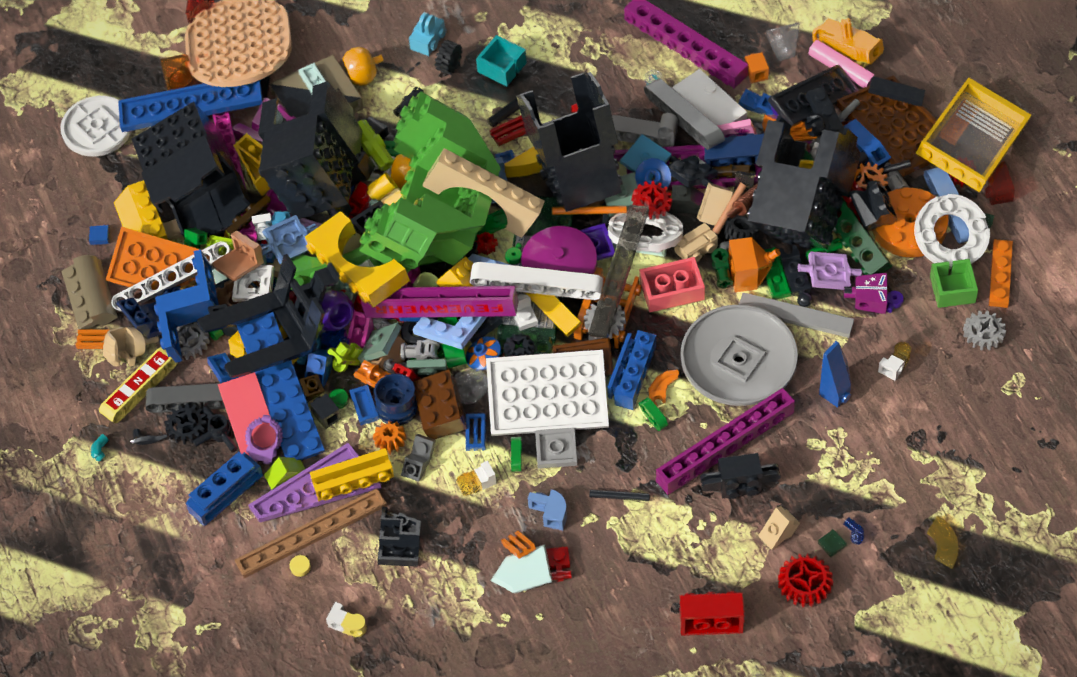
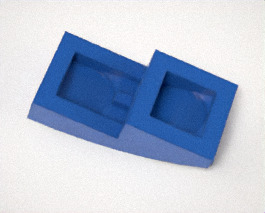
(755, 102)

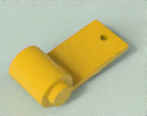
(384, 190)

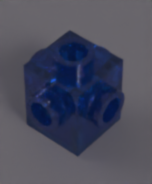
(332, 339)

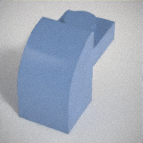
(552, 506)

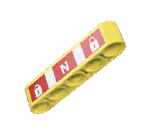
(136, 385)

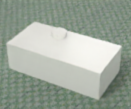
(710, 99)

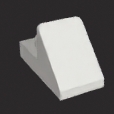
(261, 222)
(525, 315)

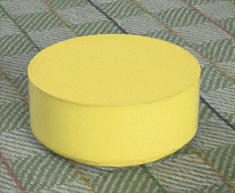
(300, 566)

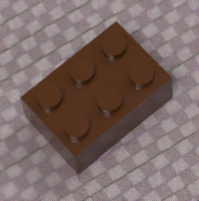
(439, 405)

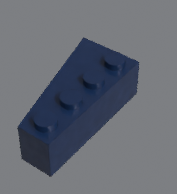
(735, 150)

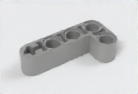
(660, 132)

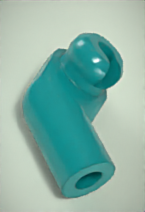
(97, 446)

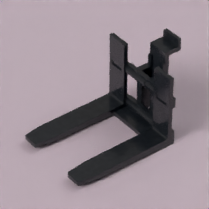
(300, 328)

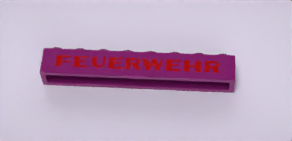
(446, 302)

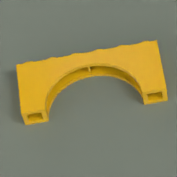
(371, 283)

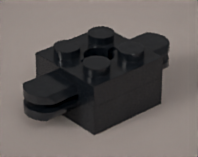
(740, 476)

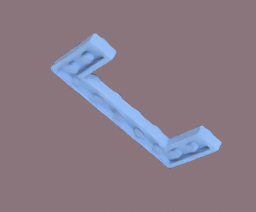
(448, 334)

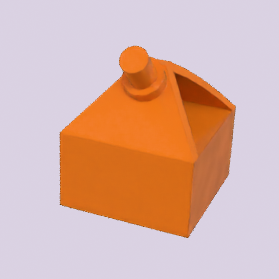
(749, 263)

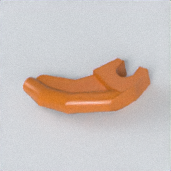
(659, 386)

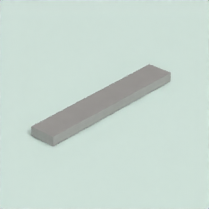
(801, 315)

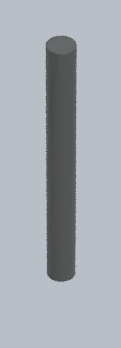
(842, 116)

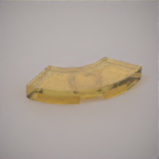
(945, 541)

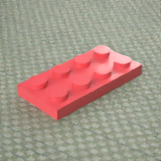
(244, 404)

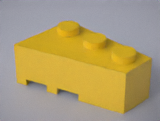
(250, 154)

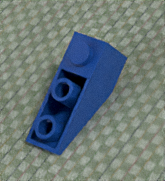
(869, 144)

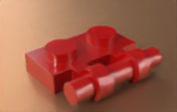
(559, 559)

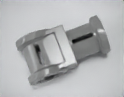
(421, 350)

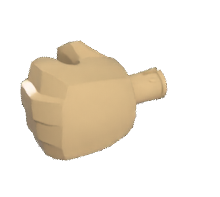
(126, 344)

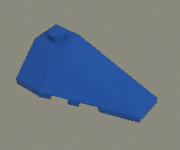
(835, 376)

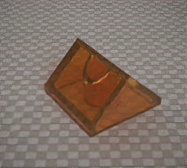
(176, 71)

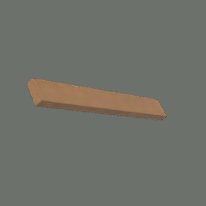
(310, 533)

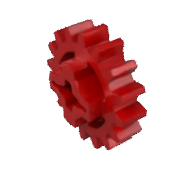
(660, 200)

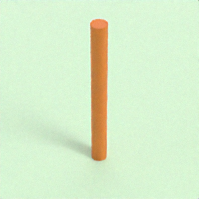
(590, 210)

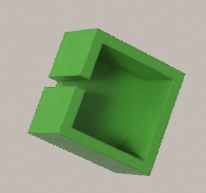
(956, 288)

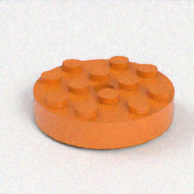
(900, 236)

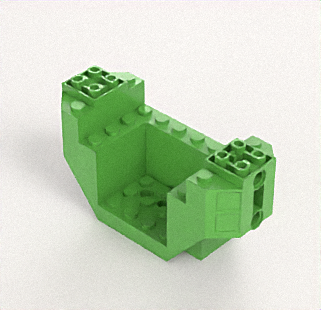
(422, 224)

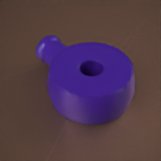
(894, 300)

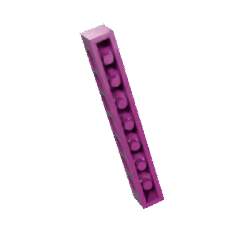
(686, 42)
(725, 441)

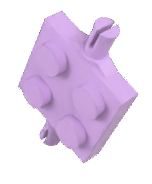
(829, 270)

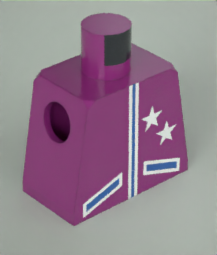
(869, 293)

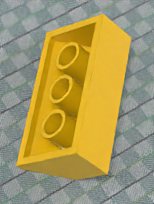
(138, 212)

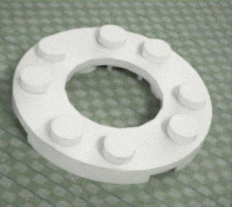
(951, 205)
(670, 236)

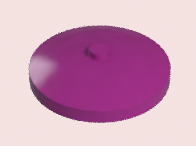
(561, 250)

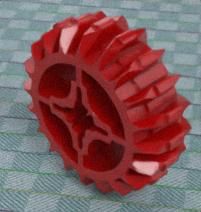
(818, 574)

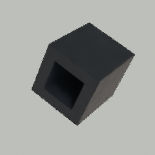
(325, 411)

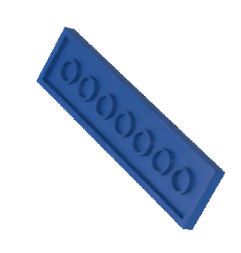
(152, 108)
(282, 391)

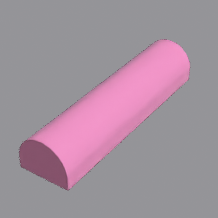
(831, 58)

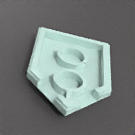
(524, 573)

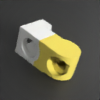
(345, 622)

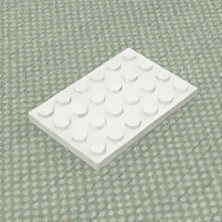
(547, 392)

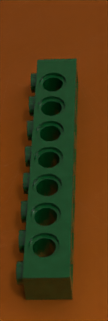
(879, 262)

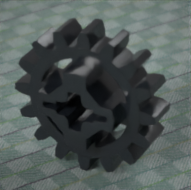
(185, 423)

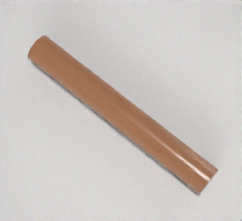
(723, 218)

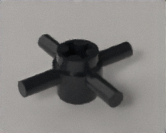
(219, 435)

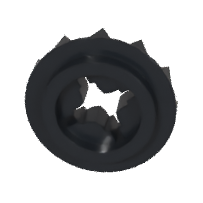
(527, 343)

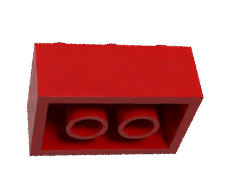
(711, 613)

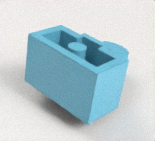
(427, 34)

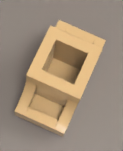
(778, 527)

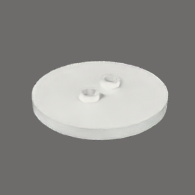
(93, 126)

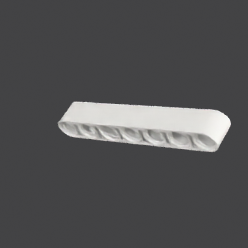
(162, 277)
(538, 280)

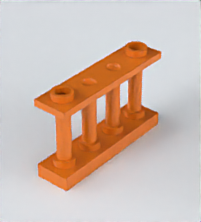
(634, 289)

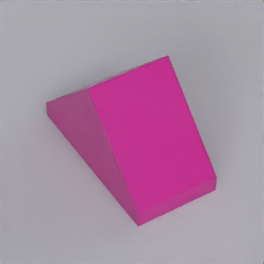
(360, 329)

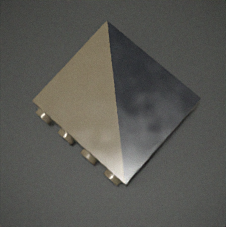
(296, 96)

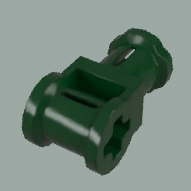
(721, 267)

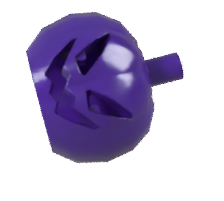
(337, 310)

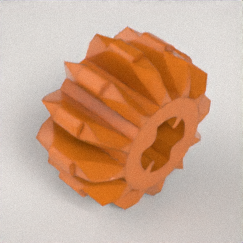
(389, 436)

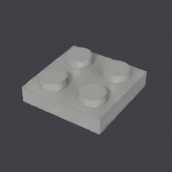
(556, 448)

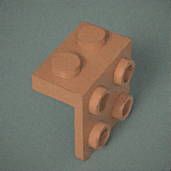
(242, 259)

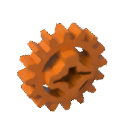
(864, 172)

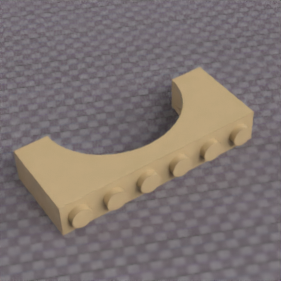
(454, 171)

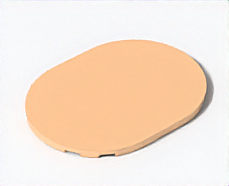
(238, 42)

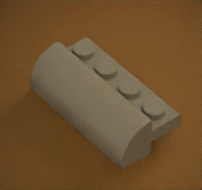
(89, 292)

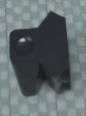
(873, 206)

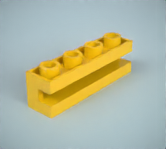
(352, 475)

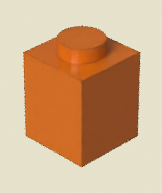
(757, 67)

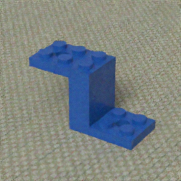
(185, 306)

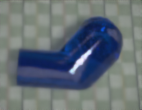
(857, 531)

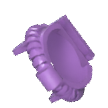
(258, 453)

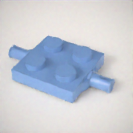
(287, 238)

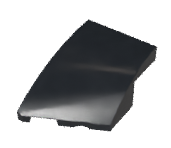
(398, 539)

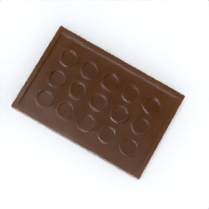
(894, 123)

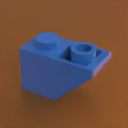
(319, 363)

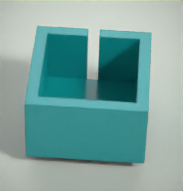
(501, 60)

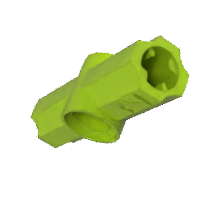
(375, 147)

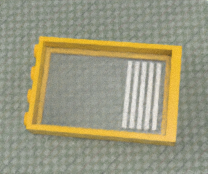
(973, 134)

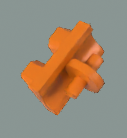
(370, 373)

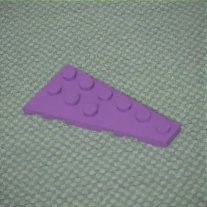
(299, 493)

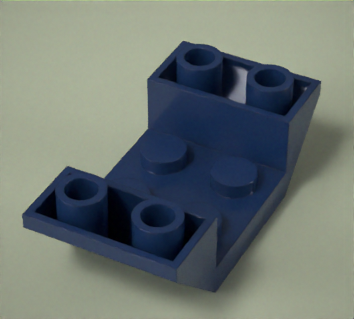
(143, 316)

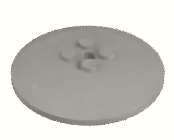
(738, 332)

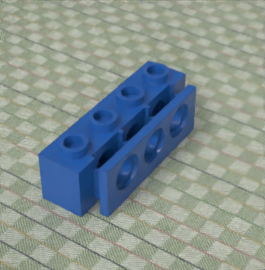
(637, 366)
(223, 487)

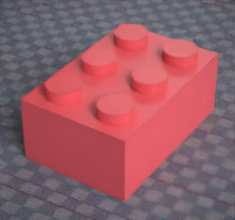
(672, 284)

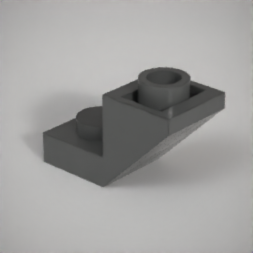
(420, 456)

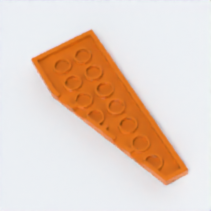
(144, 255)

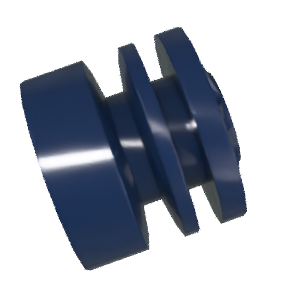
(395, 399)

